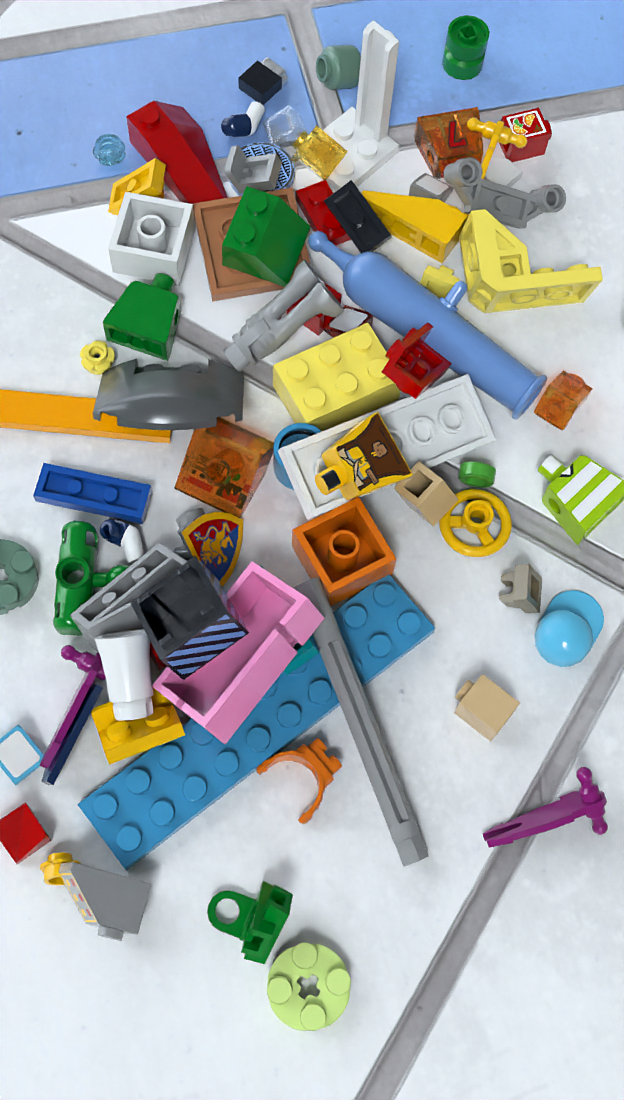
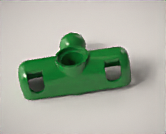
(77, 556)

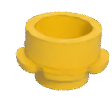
(51, 867)

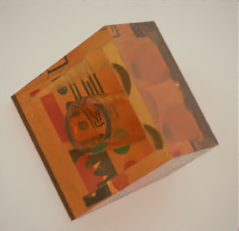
(224, 466)

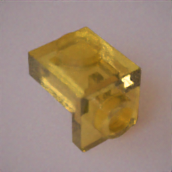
(318, 152)

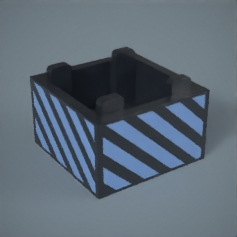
(189, 618)

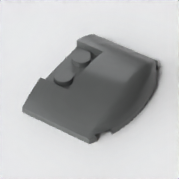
(170, 396)

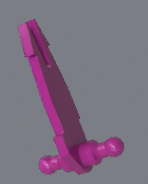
(94, 669)
(586, 801)

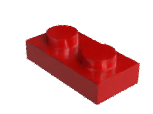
(318, 214)

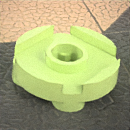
(283, 989)

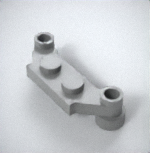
(502, 202)

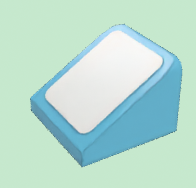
(18, 755)

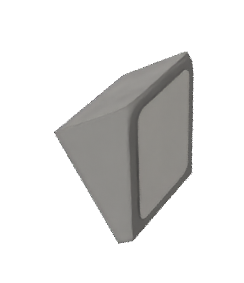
(430, 187)

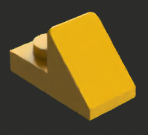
(144, 181)

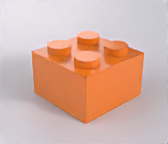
(343, 550)

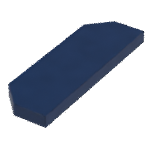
(52, 772)

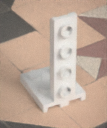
(366, 128)

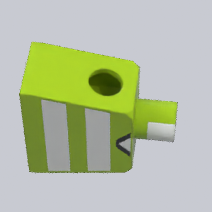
(580, 494)

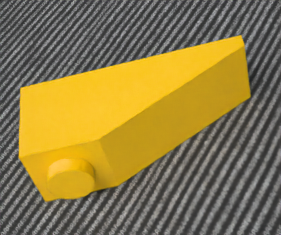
(419, 221)

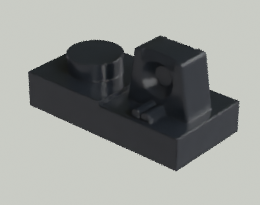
(357, 218)

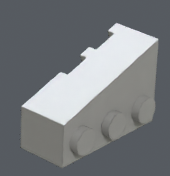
(111, 607)

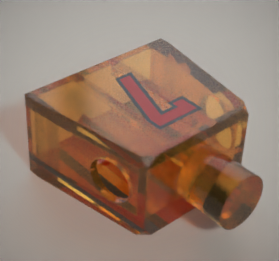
(445, 139)

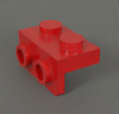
(414, 363)

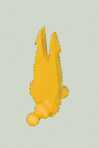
(496, 133)

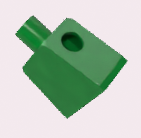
(145, 317)

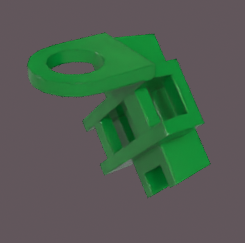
(258, 919)

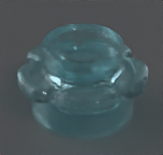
(109, 143)

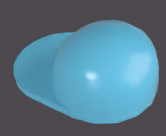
(569, 628)

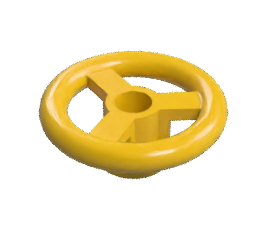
(482, 509)

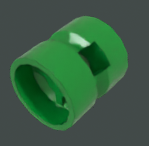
(465, 47)

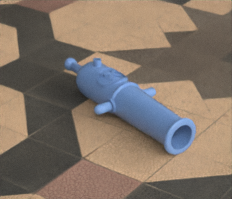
(404, 303)

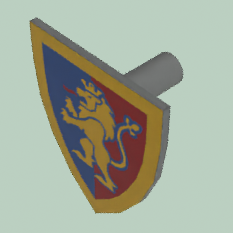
(215, 541)

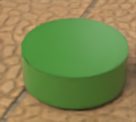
(477, 474)

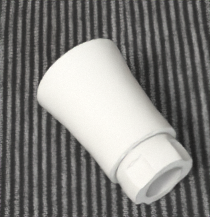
(127, 672)

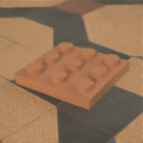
(212, 224)

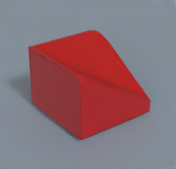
(22, 833)

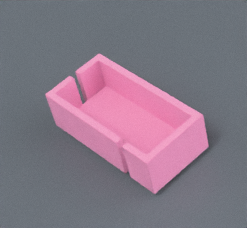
(237, 679)

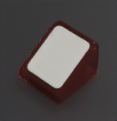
(347, 320)

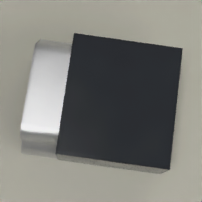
(262, 80)

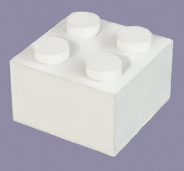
(151, 237)

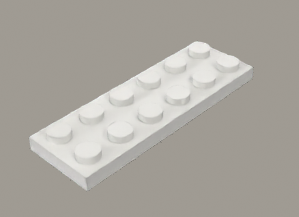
(425, 429)

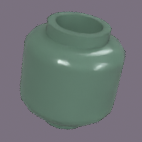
(339, 67)

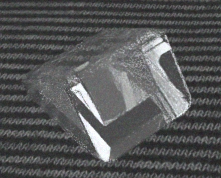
(284, 127)

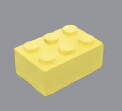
(335, 380)

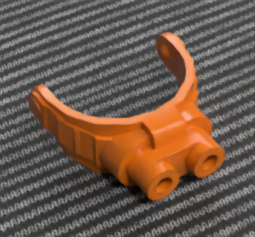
(316, 761)

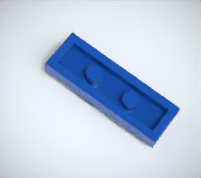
(92, 493)

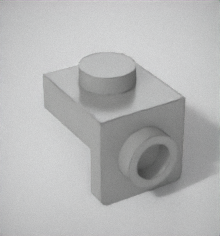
(255, 171)

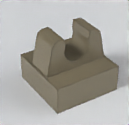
(526, 589)

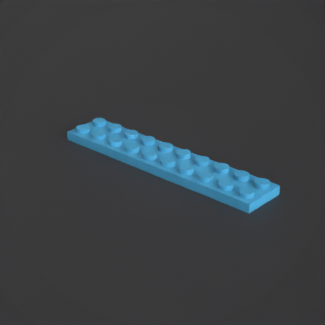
(192, 772)

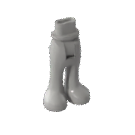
(268, 332)

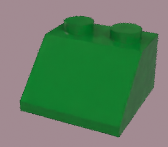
(264, 238)

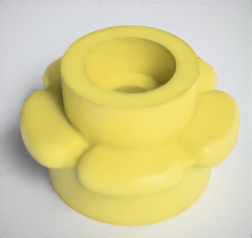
(97, 365)

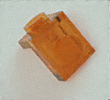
(562, 399)

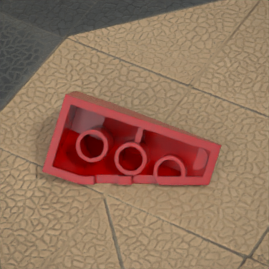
(178, 142)

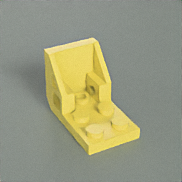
(501, 276)

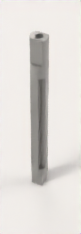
(364, 728)

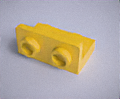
(132, 737)

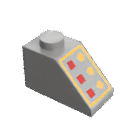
(106, 899)

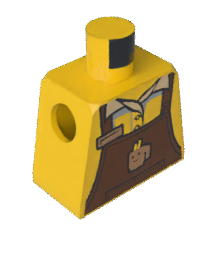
(362, 461)

